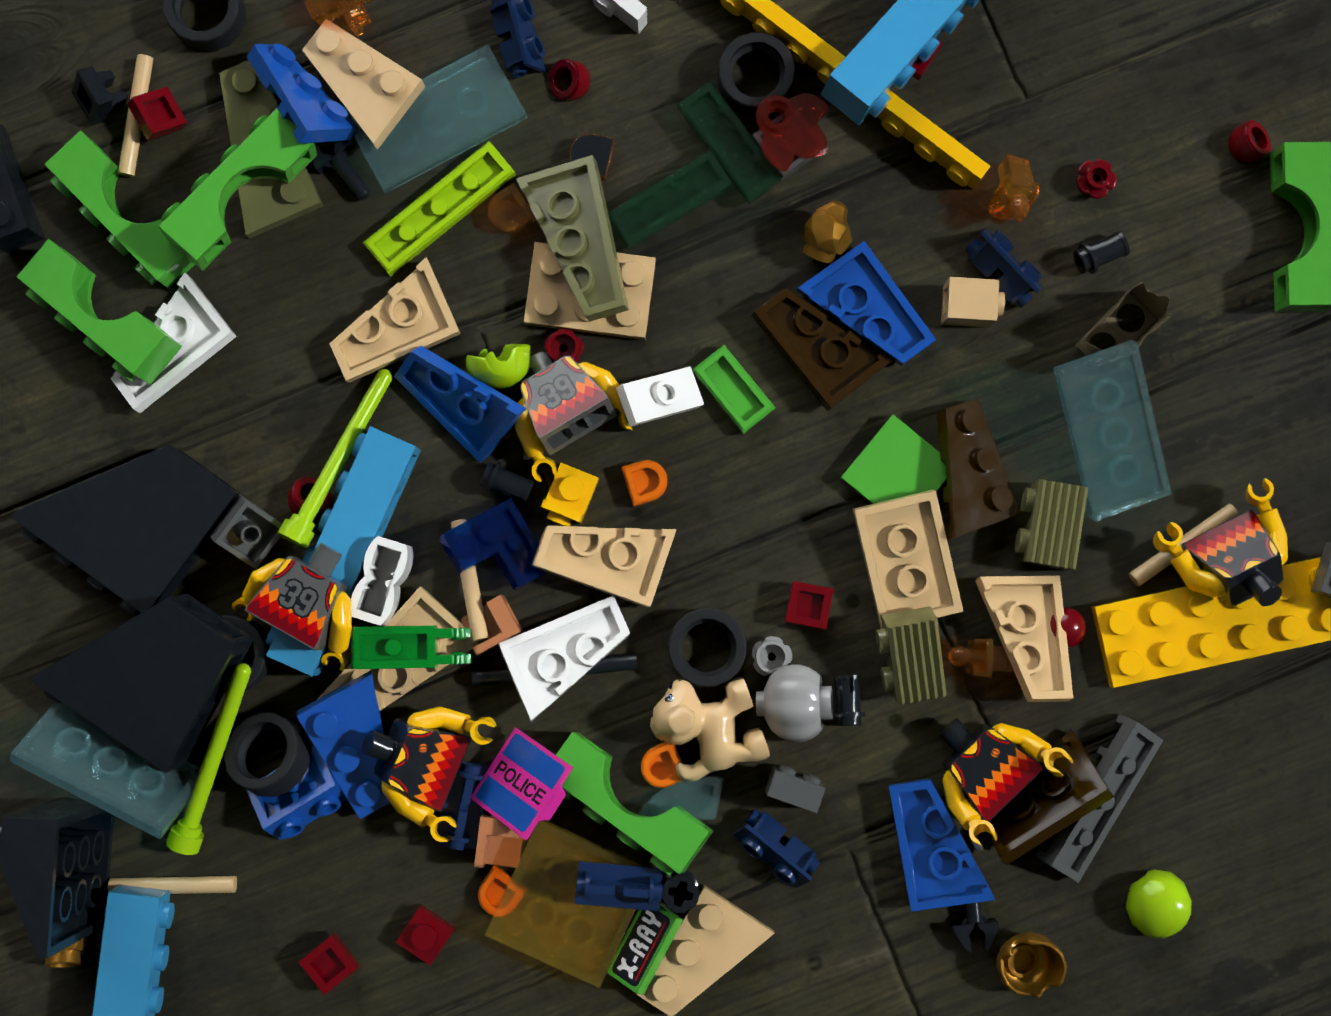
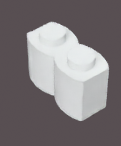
(379, 592)

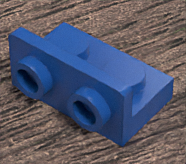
(310, 799)

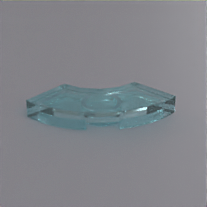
(696, 797)

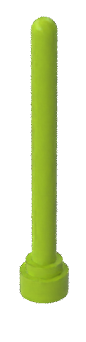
(300, 526)
(186, 834)

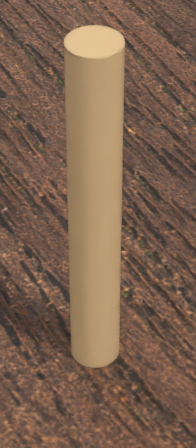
(132, 130)
(1161, 560)
(473, 600)
(181, 885)

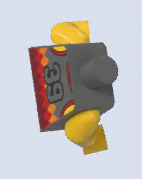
(563, 405)
(303, 602)

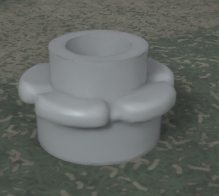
(771, 645)

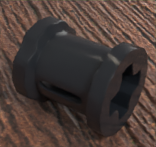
(688, 900)

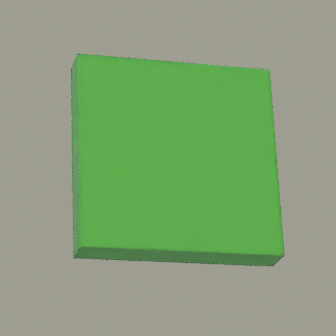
(895, 465)

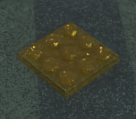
(541, 912)

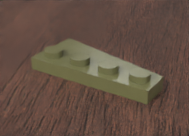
(262, 201)
(577, 226)

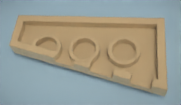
(394, 683)

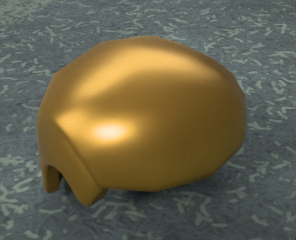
(1030, 964)

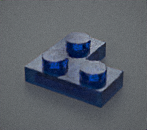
(499, 534)

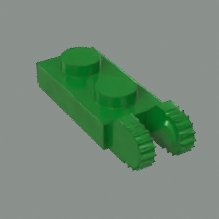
(404, 647)

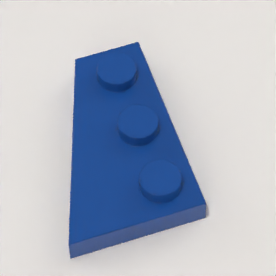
(301, 96)
(870, 304)
(460, 402)
(337, 729)
(932, 850)

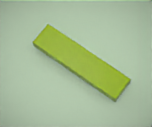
(439, 208)

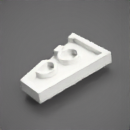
(195, 326)
(561, 652)

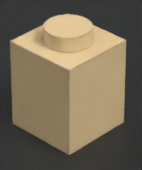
(971, 302)

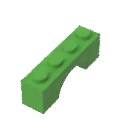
(267, 153)
(92, 177)
(1303, 178)
(67, 285)
(670, 837)

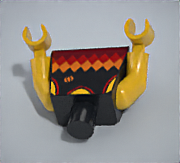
(1236, 557)
(422, 761)
(991, 771)

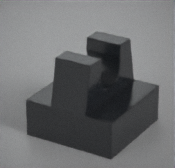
(92, 96)

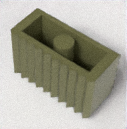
(1051, 524)
(912, 655)

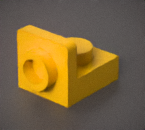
(569, 495)

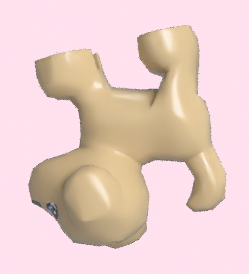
(683, 717)

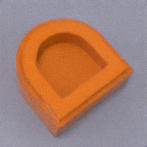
(645, 481)
(659, 765)
(492, 889)

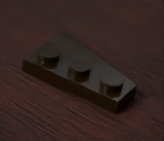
(817, 349)
(975, 474)
(1050, 802)

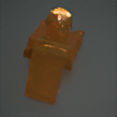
(352, 10)
(1016, 190)
(980, 657)

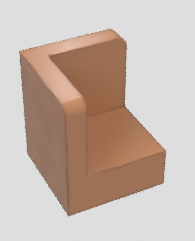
(500, 624)
(496, 843)

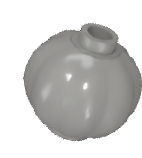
(795, 703)

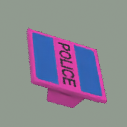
(522, 784)

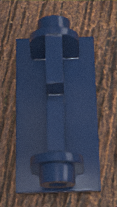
(525, 46)
(996, 254)
(463, 808)
(789, 862)
(619, 886)

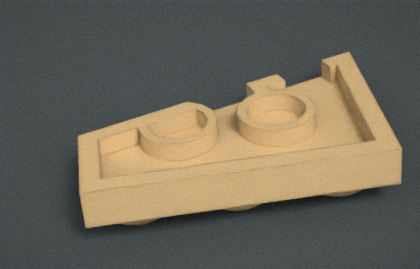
(364, 80)
(406, 318)
(607, 559)
(1022, 617)
(705, 948)

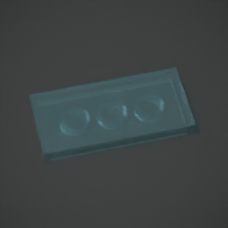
(451, 114)
(1112, 430)
(102, 773)

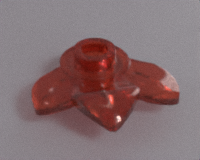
(796, 133)

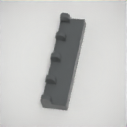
(1121, 769)

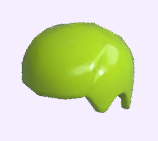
(501, 371)
(1159, 904)

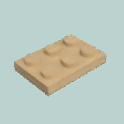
(554, 306)
(908, 555)

